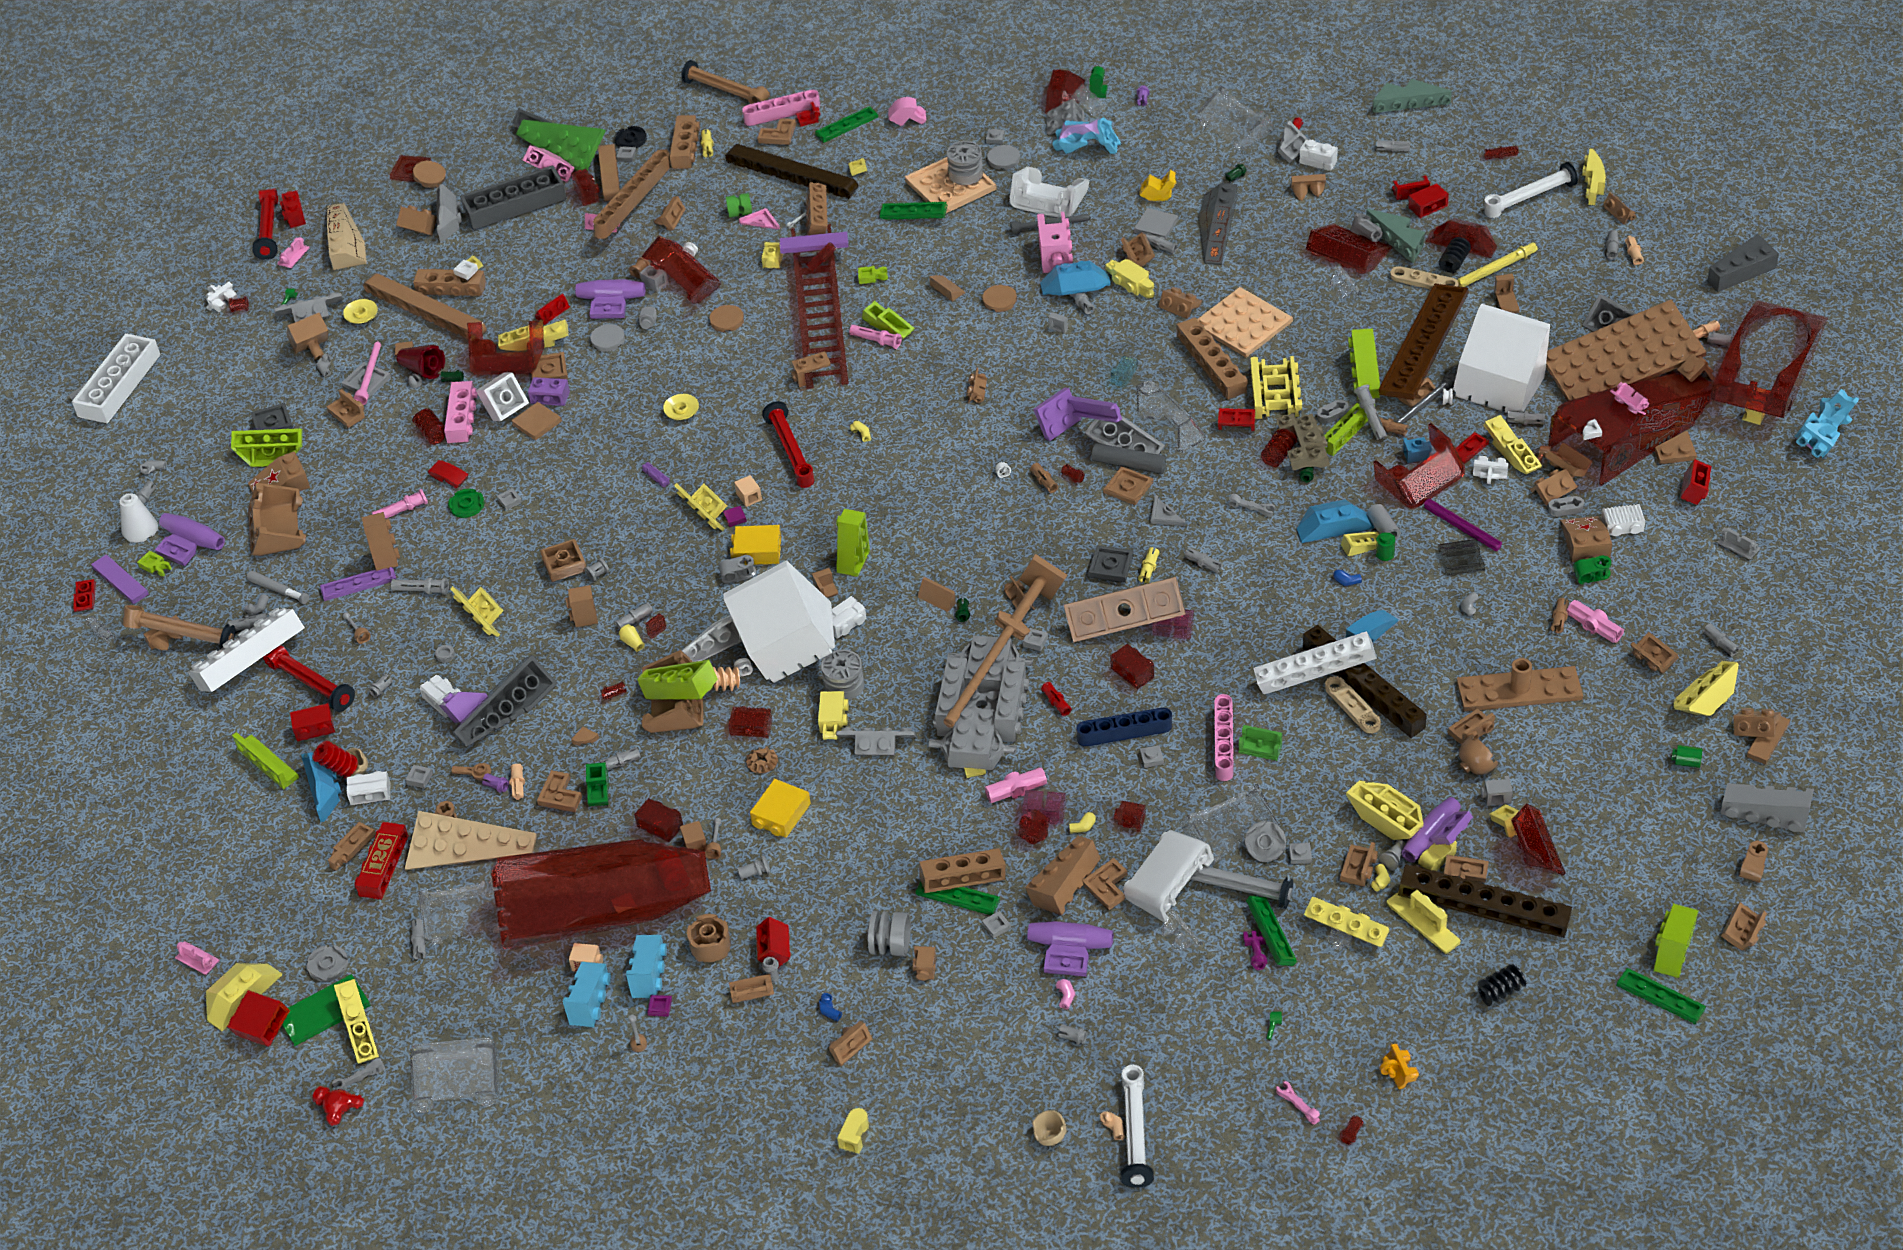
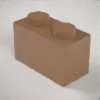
(416, 220)
(582, 606)

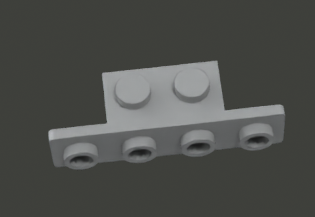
(304, 309)
(875, 742)

